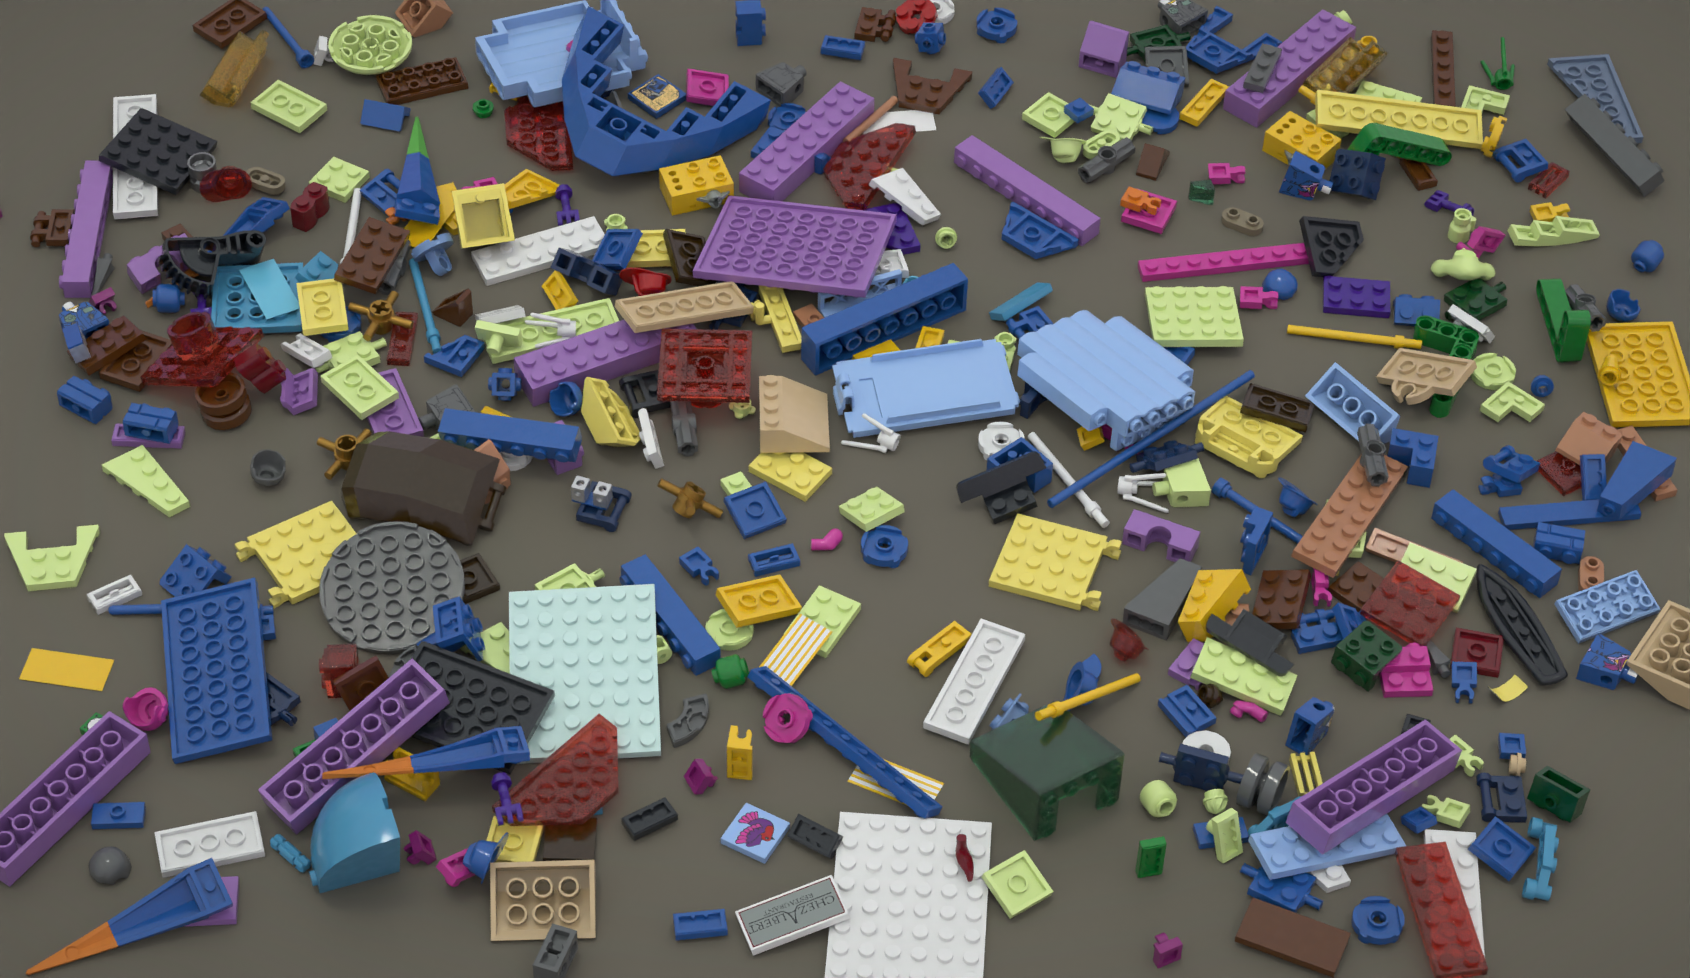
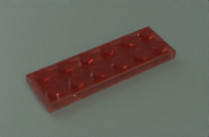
(1441, 911)

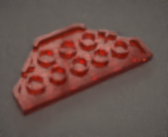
(539, 133)
(864, 159)
(571, 780)

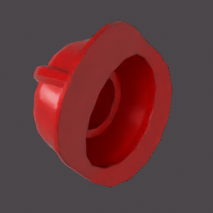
(645, 281)

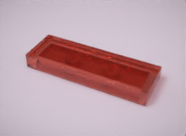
(402, 341)

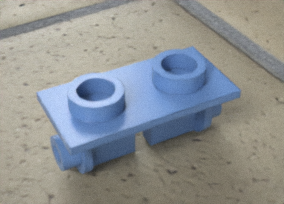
(1012, 710)

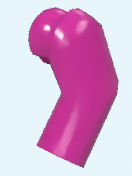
(829, 542)
(1250, 708)

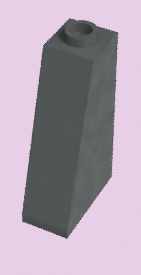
(1161, 602)

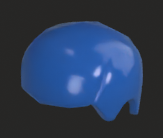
(1281, 282)
(1621, 306)
(566, 399)

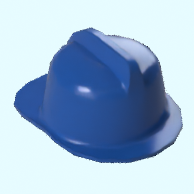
(1293, 499)
(1079, 682)
(481, 854)

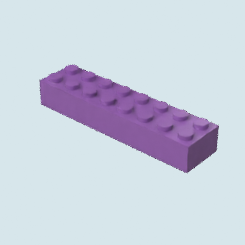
(1299, 59)
(792, 155)
(594, 354)
(356, 740)
(1373, 786)
(67, 792)

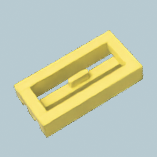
(1303, 759)

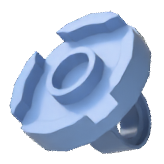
(435, 253)

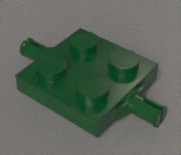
(1155, 37)
(1476, 298)

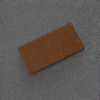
(1419, 174)

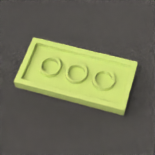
(1242, 677)

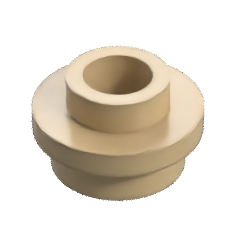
(1517, 764)

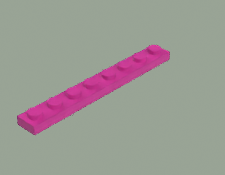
(1222, 262)

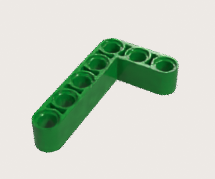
(1401, 143)
(1566, 327)
(1448, 338)

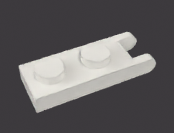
(307, 351)
(649, 437)

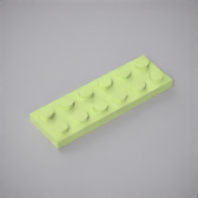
(587, 318)

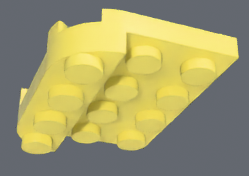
(1245, 439)

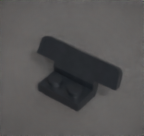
(1004, 487)
(1253, 639)

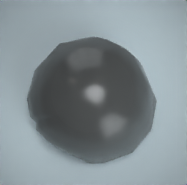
(268, 467)
(109, 865)

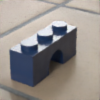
(587, 270)

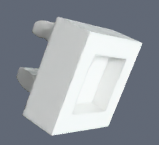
(322, 52)

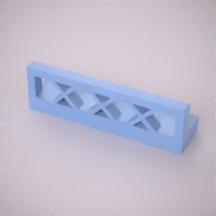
(841, 302)

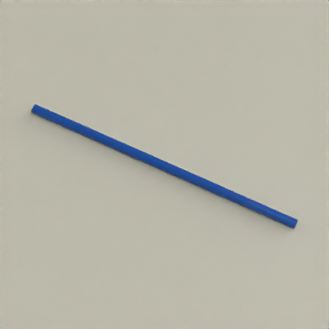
(1151, 438)

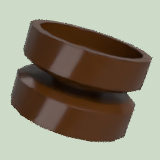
(225, 404)

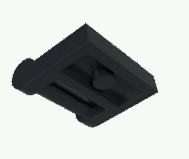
(648, 387)

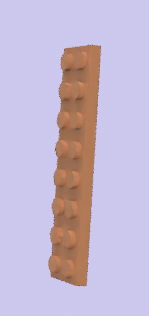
(1346, 518)

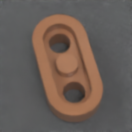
(1589, 572)

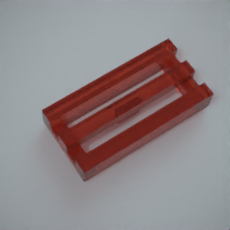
(1559, 175)

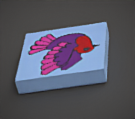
(755, 833)

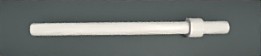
(353, 220)
(1091, 507)

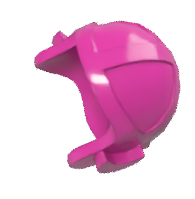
(146, 709)

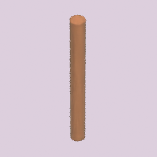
(872, 118)

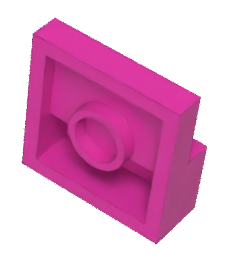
(1408, 674)

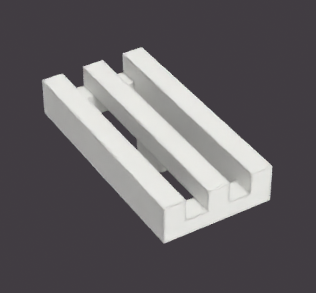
(115, 596)

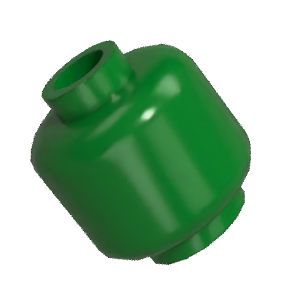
(730, 671)

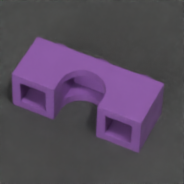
(144, 269)
(1146, 528)

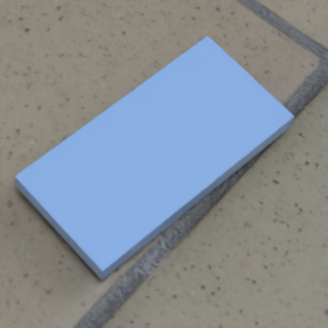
(1607, 606)

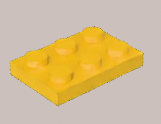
(758, 600)

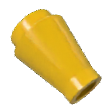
(1609, 372)

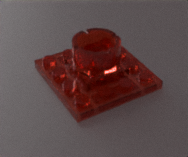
(199, 352)
(705, 366)

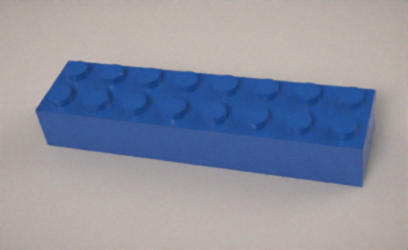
(884, 317)

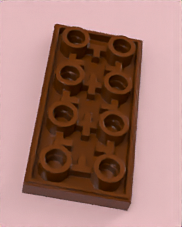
(422, 81)
(1292, 937)

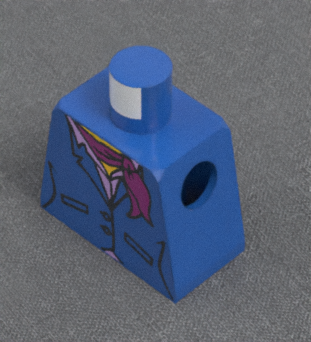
(1304, 178)
(1606, 664)

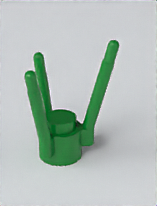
(1503, 78)

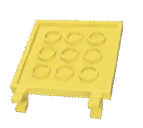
(298, 551)
(1052, 562)

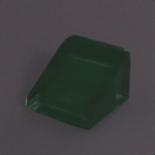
(1202, 191)

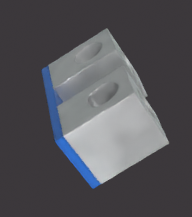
(76, 343)
(582, 493)

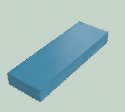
(1020, 301)

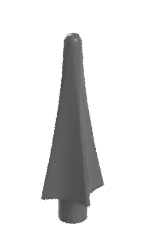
(103, 271)
(1438, 660)

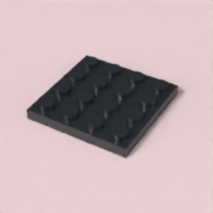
(155, 150)

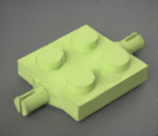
(1120, 116)
(349, 347)
(570, 578)

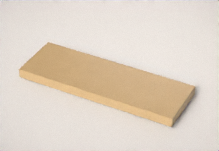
(684, 306)

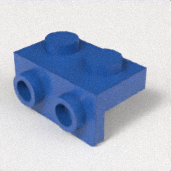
(1409, 309)

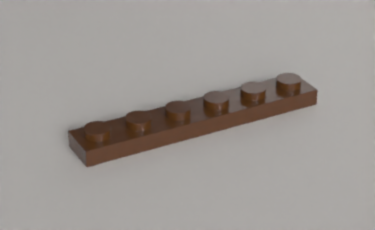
(1443, 68)

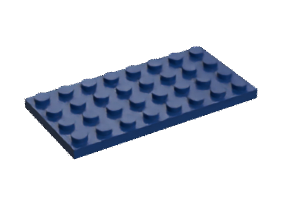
(215, 671)

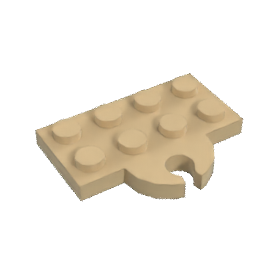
(1424, 374)

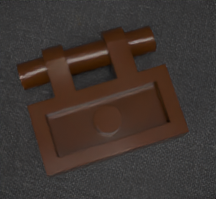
(868, 25)
(58, 225)

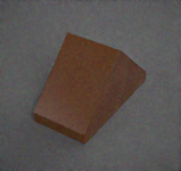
(1152, 161)
(456, 308)

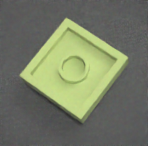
(1048, 115)
(341, 178)
(871, 509)
(1017, 884)

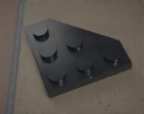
(1329, 243)

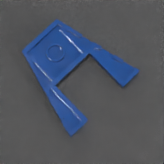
(1217, 53)

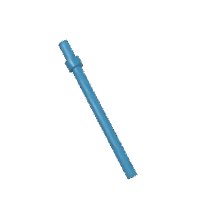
(432, 333)

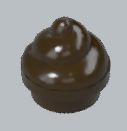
(1210, 695)

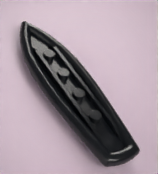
(1519, 627)

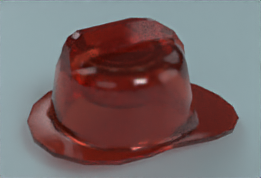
(225, 184)
(1125, 642)

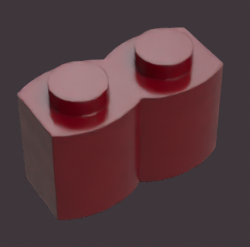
(310, 206)
(260, 368)

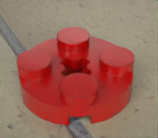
(912, 7)

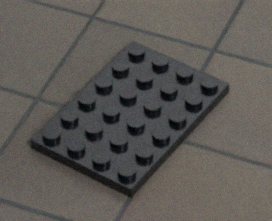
(478, 699)

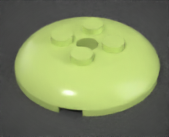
(370, 45)

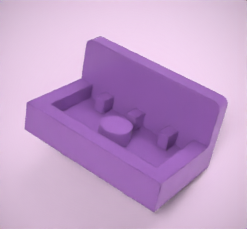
(299, 391)

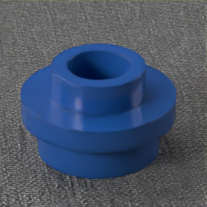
(1539, 381)

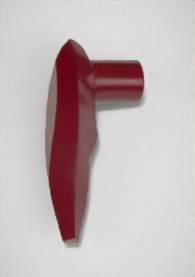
(964, 857)

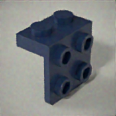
(1357, 173)

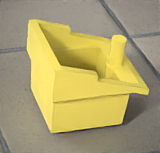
(482, 216)

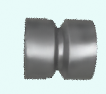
(198, 166)

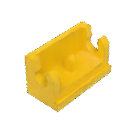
(739, 755)
(417, 784)

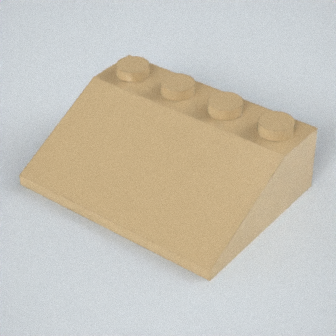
(792, 416)
(1665, 654)
(539, 893)

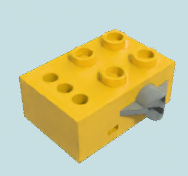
(1300, 135)
(696, 185)

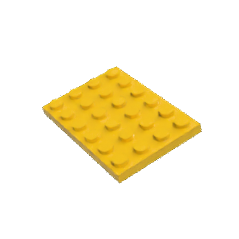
(1653, 374)

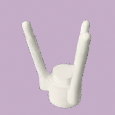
(564, 327)
(887, 438)
(1129, 484)

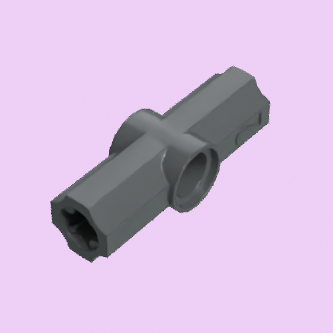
(1106, 160)
(397, 270)
(1582, 301)
(684, 427)
(1372, 455)

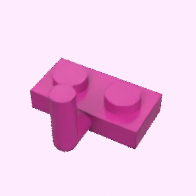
(1483, 240)

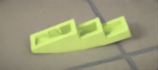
(1558, 232)

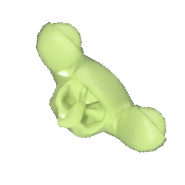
(1463, 266)

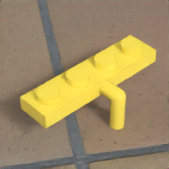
(779, 316)

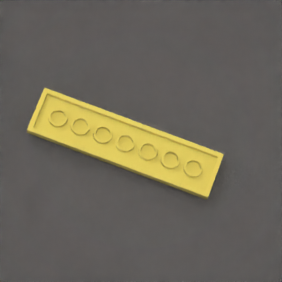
(1352, 112)

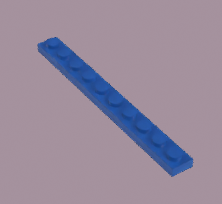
(852, 748)

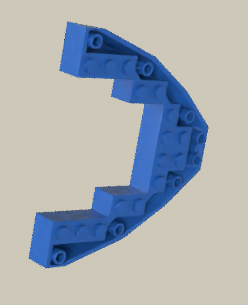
(626, 143)

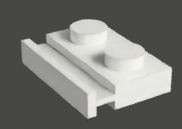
(502, 315)
(1464, 319)

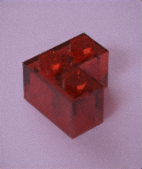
(336, 662)

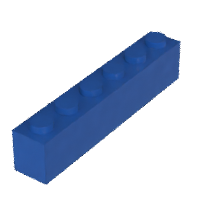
(511, 435)
(1496, 543)
(673, 617)

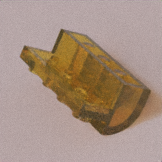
(1346, 67)
(235, 69)

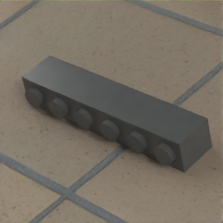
(1615, 145)

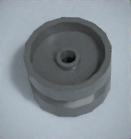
(1262, 784)

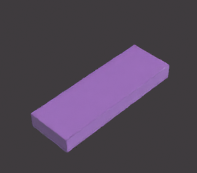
(120, 439)

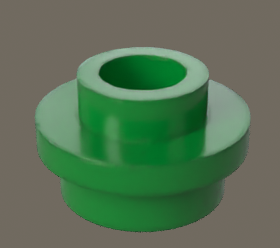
(483, 108)

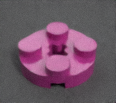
(799, 718)

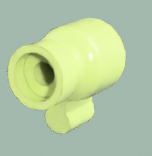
(1461, 226)

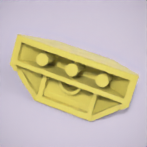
(607, 415)

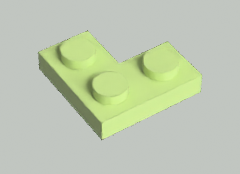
(1485, 99)
(1510, 399)

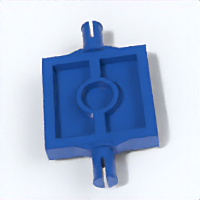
(1284, 892)

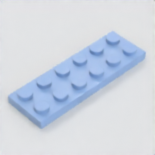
(1288, 853)

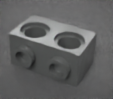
(556, 953)

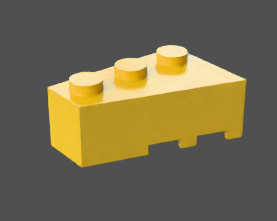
(1214, 594)

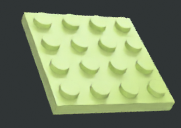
(1194, 316)

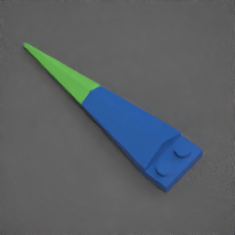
(417, 191)

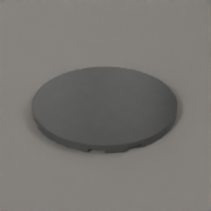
(385, 586)

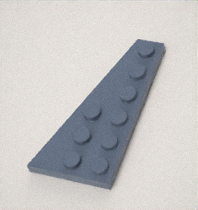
(1598, 80)

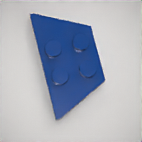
(1034, 234)

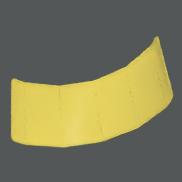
(1510, 689)

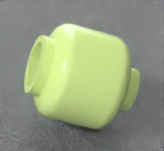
(1158, 798)

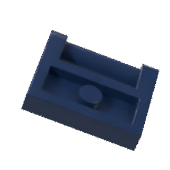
(596, 515)
(1509, 798)

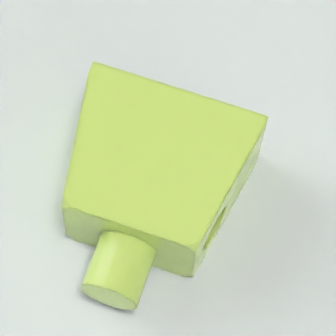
(1184, 485)

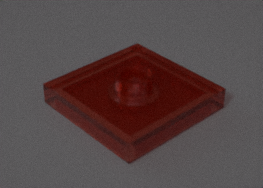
(1561, 472)

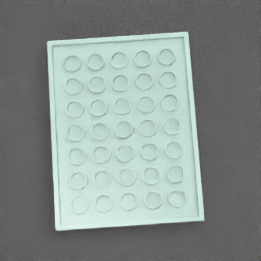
(597, 658)

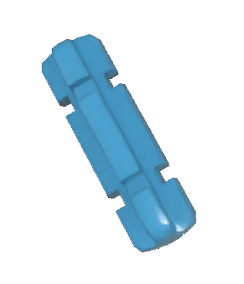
(290, 853)

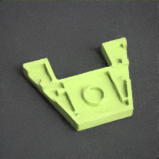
(52, 566)

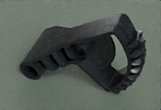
(230, 249)

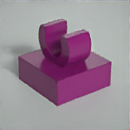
(102, 299)
(699, 776)
(421, 848)
(1166, 950)

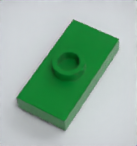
(1150, 857)

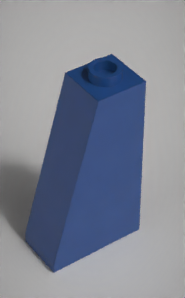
(1634, 479)

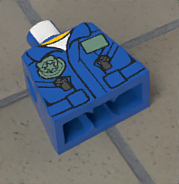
(85, 315)
(1313, 716)

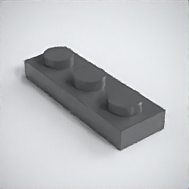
(1262, 68)

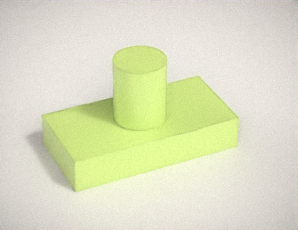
(498, 335)
(1226, 835)

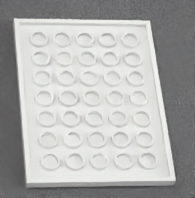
(909, 898)

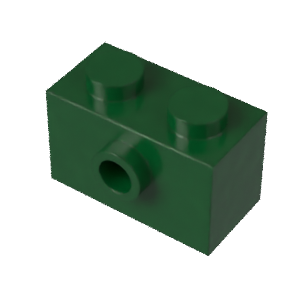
(1558, 794)

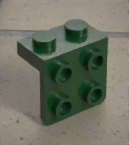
(1365, 654)

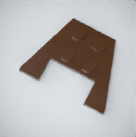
(926, 93)

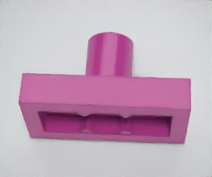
(453, 869)

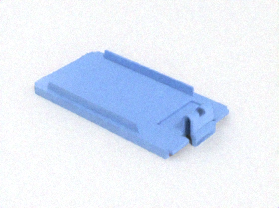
(925, 387)

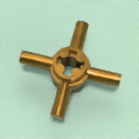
(380, 316)
(343, 450)
(689, 499)

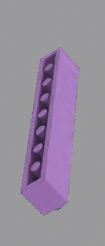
(1026, 189)
(87, 230)

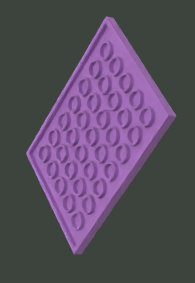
(795, 246)

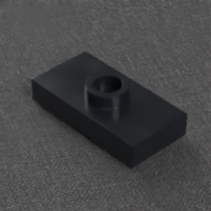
(649, 818)
(815, 836)

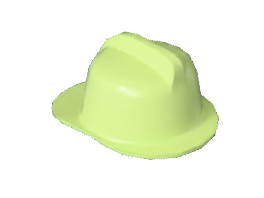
(1065, 149)

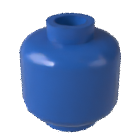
(1647, 256)
(168, 298)

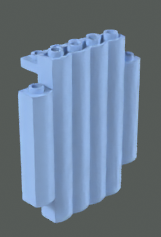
(530, 52)
(1106, 375)

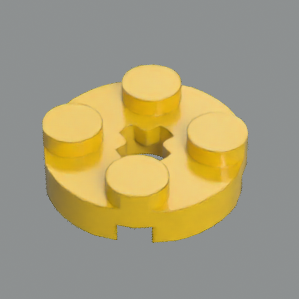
(1491, 142)

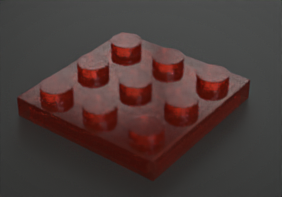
(1410, 604)

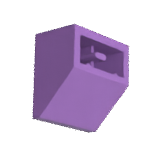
(1104, 49)

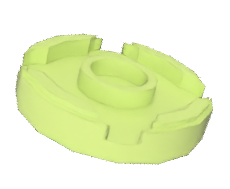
(1493, 371)
(725, 632)

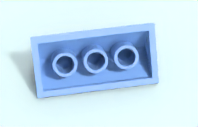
(1352, 403)

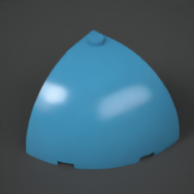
(354, 836)

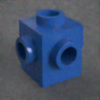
(930, 37)
(496, 387)

